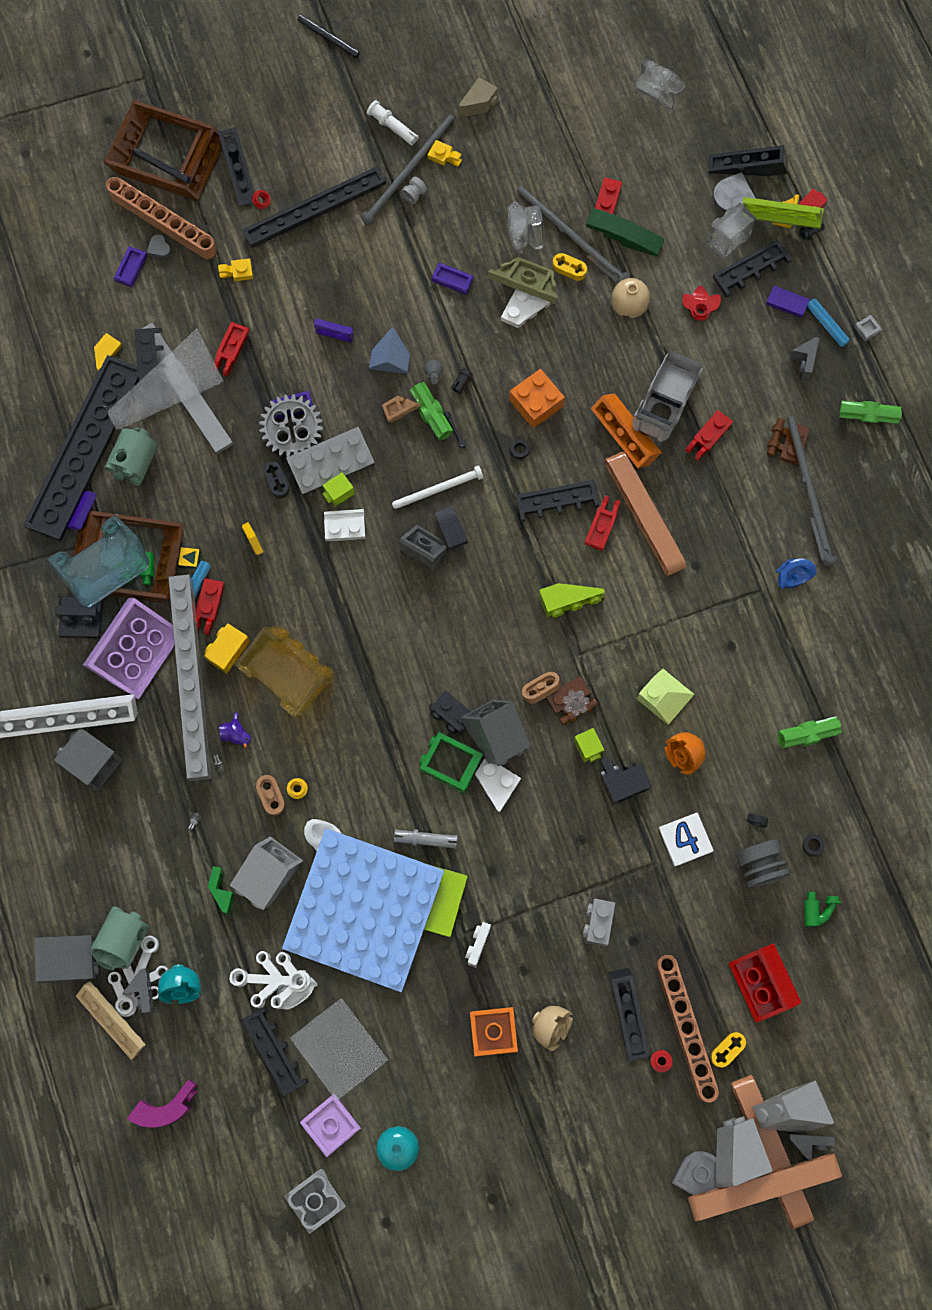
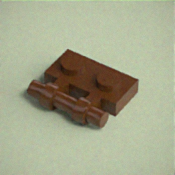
(787, 449)
(558, 705)

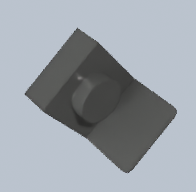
(806, 354)
(142, 985)
(804, 1143)

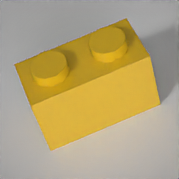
(226, 648)

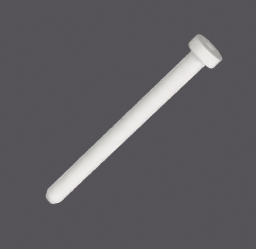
(476, 473)

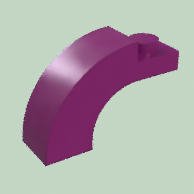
(152, 1116)

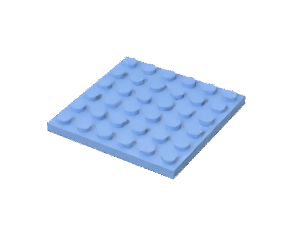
(363, 909)

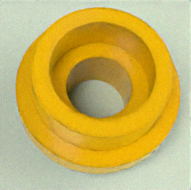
(297, 782)

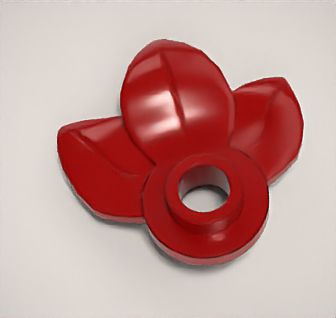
(701, 301)

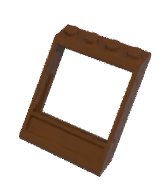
(196, 164)
(170, 552)

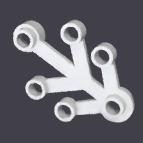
(143, 962)
(273, 980)

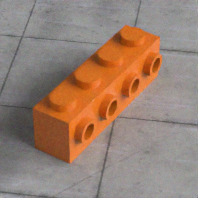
(619, 424)

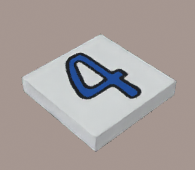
(685, 839)

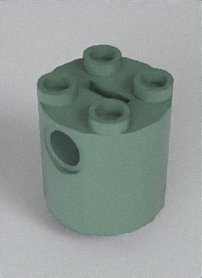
(131, 455)
(119, 939)

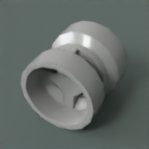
(414, 190)

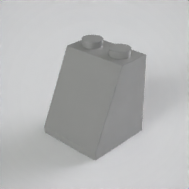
(265, 872)
(794, 1110)
(739, 1153)

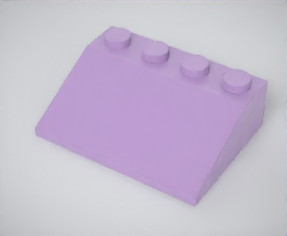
(132, 648)

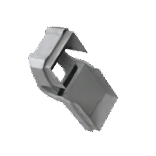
(671, 387)

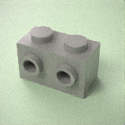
(599, 923)

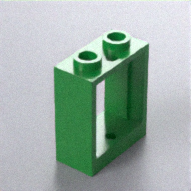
(469, 772)

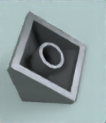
(423, 546)

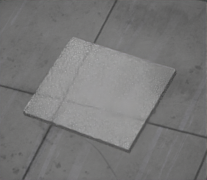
(339, 1049)

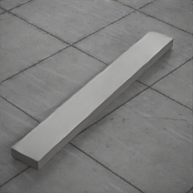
(198, 408)

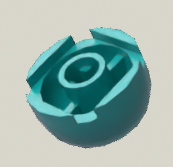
(179, 984)
(397, 1148)

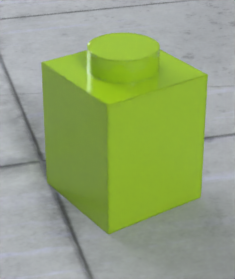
(338, 489)
(589, 746)

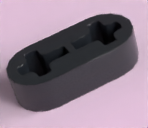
(272, 481)

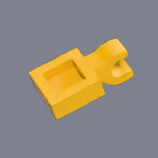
(444, 153)
(239, 270)

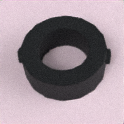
(522, 455)
(757, 820)
(805, 845)

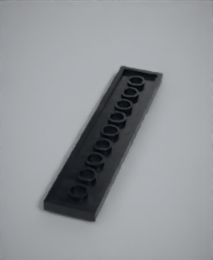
(81, 450)

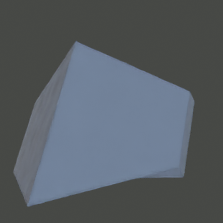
(390, 354)

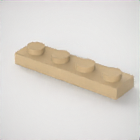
(110, 1020)

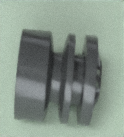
(763, 863)

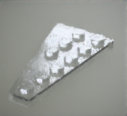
(176, 378)

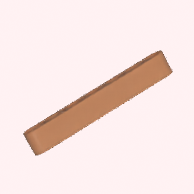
(156, 211)
(645, 513)
(694, 1037)
(765, 1187)
(793, 1203)

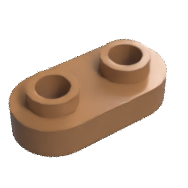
(540, 687)
(271, 795)

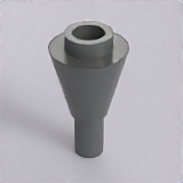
(433, 370)

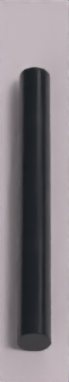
(327, 35)
(162, 166)

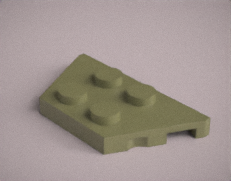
(527, 277)

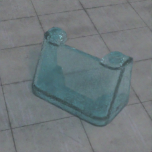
(103, 564)

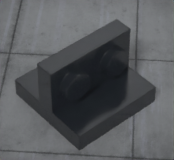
(78, 620)

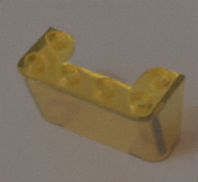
(285, 668)

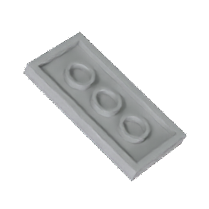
(329, 458)

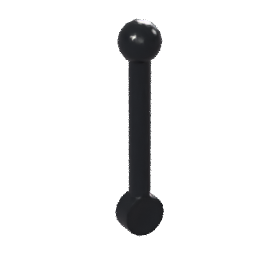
(462, 443)

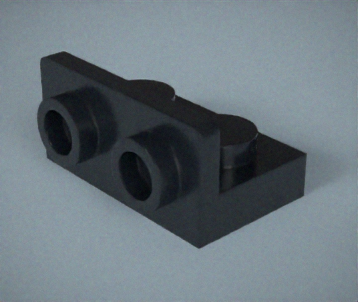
(449, 711)

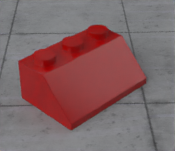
(764, 983)

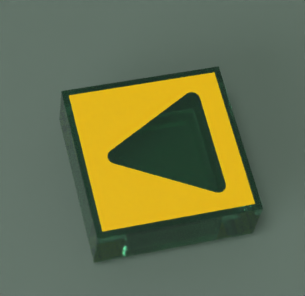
(189, 557)

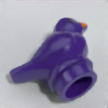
(234, 732)

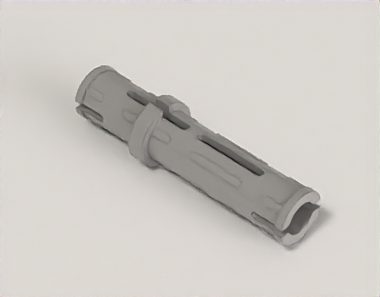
(425, 838)

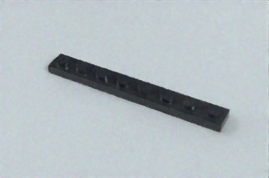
(314, 207)

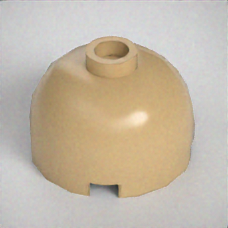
(630, 297)
(551, 1025)

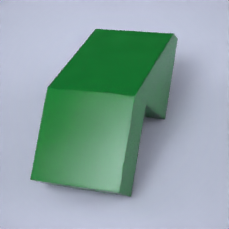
(222, 897)

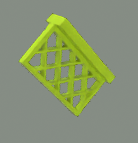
(785, 212)

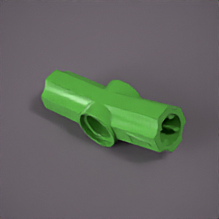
(431, 411)
(870, 412)
(809, 732)

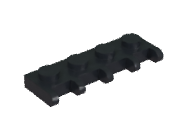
(750, 266)
(146, 350)
(556, 498)
(272, 1052)

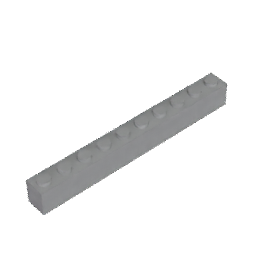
(189, 678)

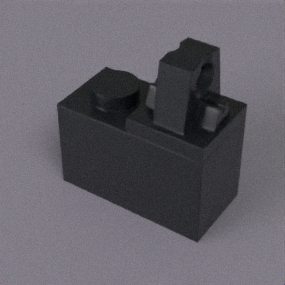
(623, 784)

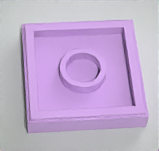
(330, 1125)

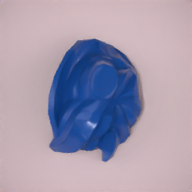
(795, 573)

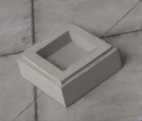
(868, 328)

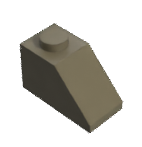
(479, 98)

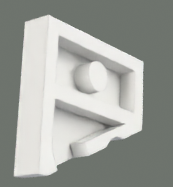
(522, 307)
(497, 783)

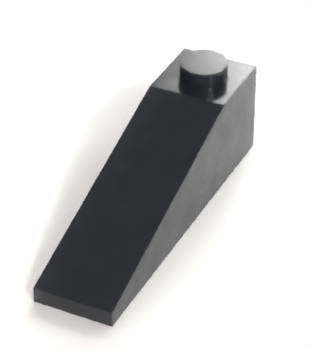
(756, 162)
(237, 165)
(629, 1014)

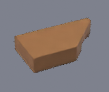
(399, 407)

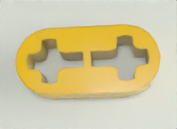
(569, 266)
(729, 1057)

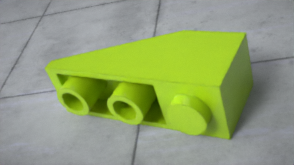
(564, 597)

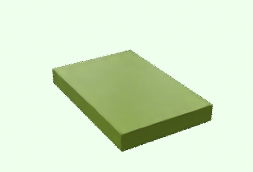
(446, 903)

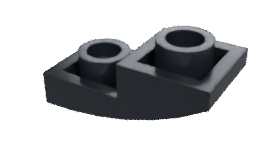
(451, 527)

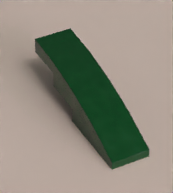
(625, 231)

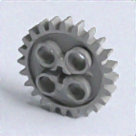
(274, 429)

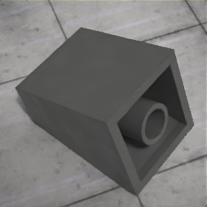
(497, 731)
(88, 759)
(65, 959)

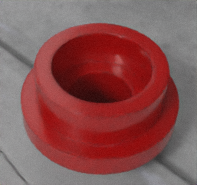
(264, 195)
(654, 1061)

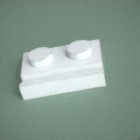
(344, 525)
(480, 934)

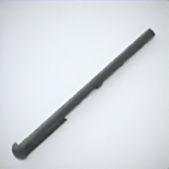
(368, 218)
(593, 255)
(817, 521)

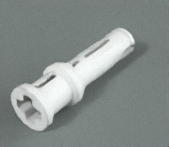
(385, 118)

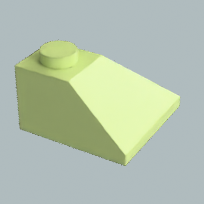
(664, 696)

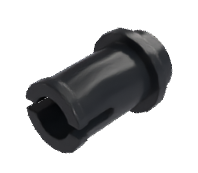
(806, 233)
(462, 380)

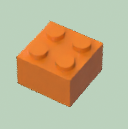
(536, 398)
(493, 1032)

